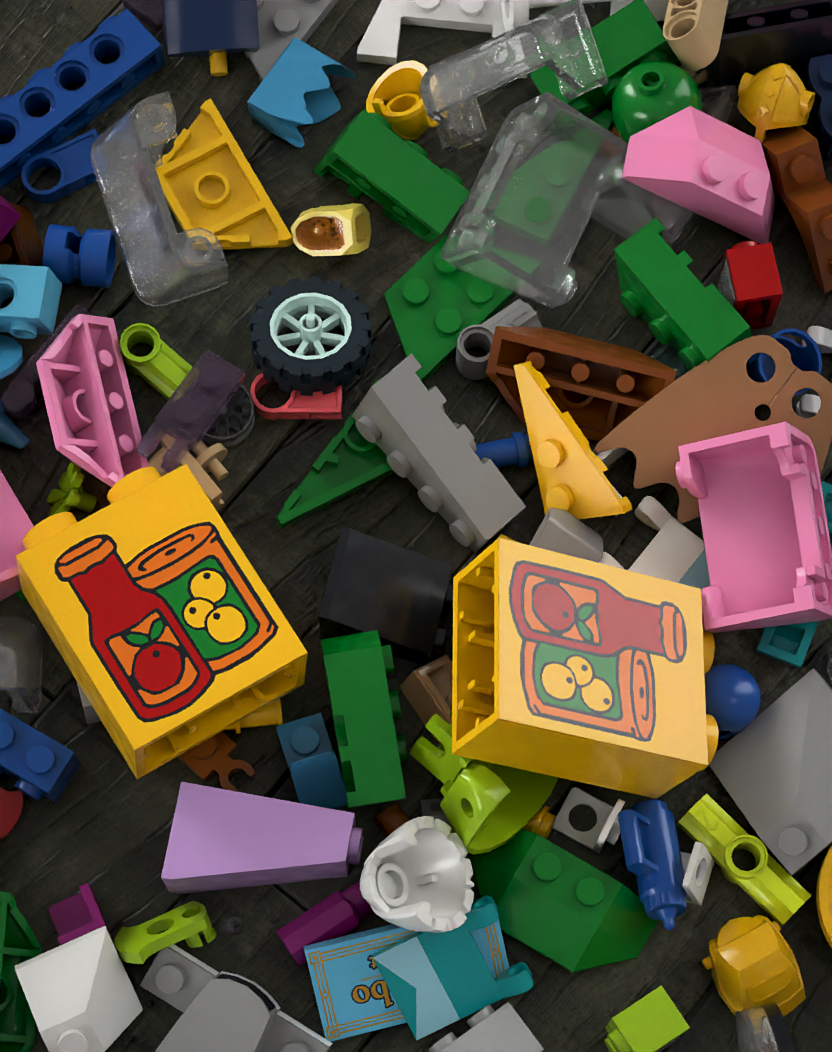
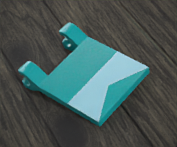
(445, 974)

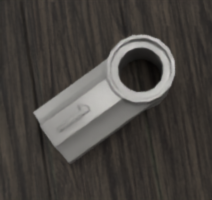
(481, 336)

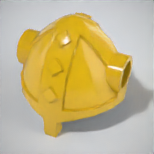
(774, 99)
(399, 100)

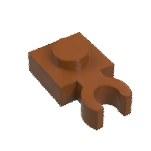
(214, 757)

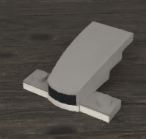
(222, 1010)

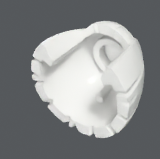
(420, 877)

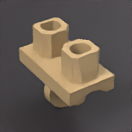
(207, 461)

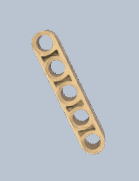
(695, 30)

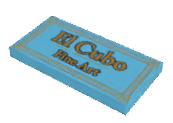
(351, 988)

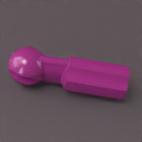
(327, 920)

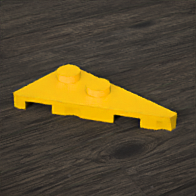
(564, 464)

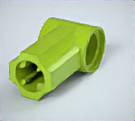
(161, 367)

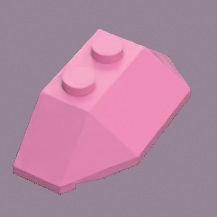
(705, 170)
(91, 399)

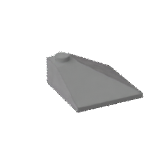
(783, 772)

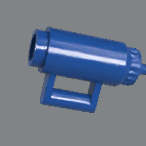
(655, 859)

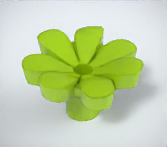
(71, 493)

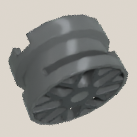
(234, 422)

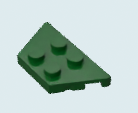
(435, 305)

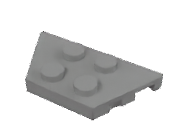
(280, 23)

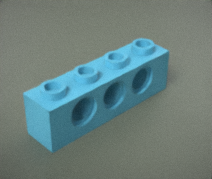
(34, 301)

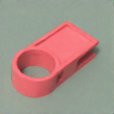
(300, 406)

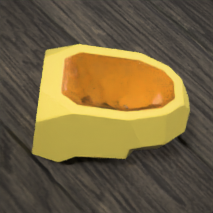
(332, 230)

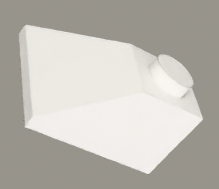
(80, 994)

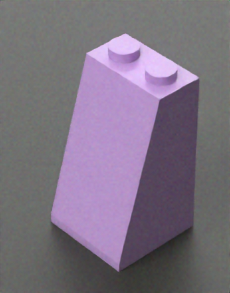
(254, 840)

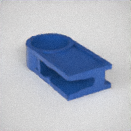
(72, 162)

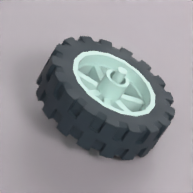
(311, 367)

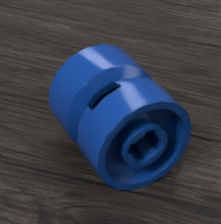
(80, 255)

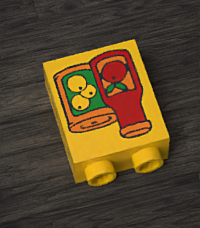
(159, 616)
(580, 670)

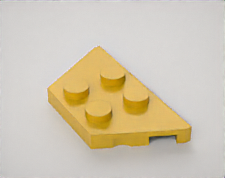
(216, 188)

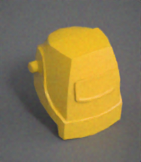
(754, 966)

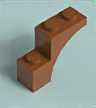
(801, 183)

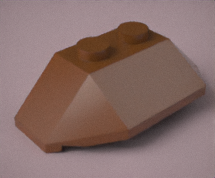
(587, 376)

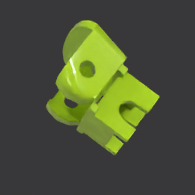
(481, 798)

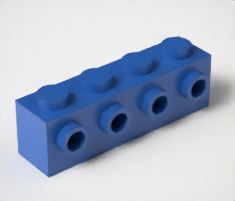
(34, 759)

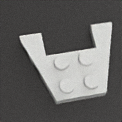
(383, 34)

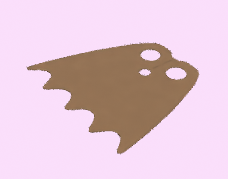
(717, 402)

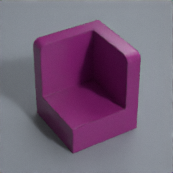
(78, 915)

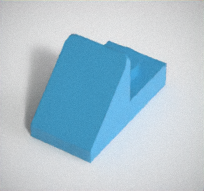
(312, 762)

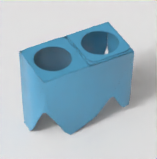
(296, 92)

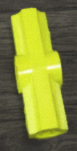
(767, 883)

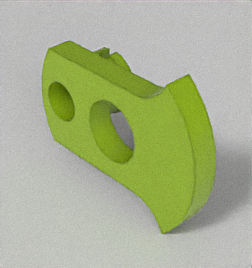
(184, 922)

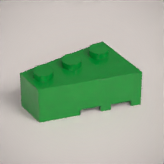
(622, 42)
(394, 175)
(672, 300)
(364, 717)

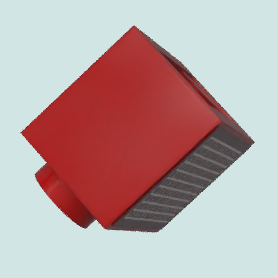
(751, 282)

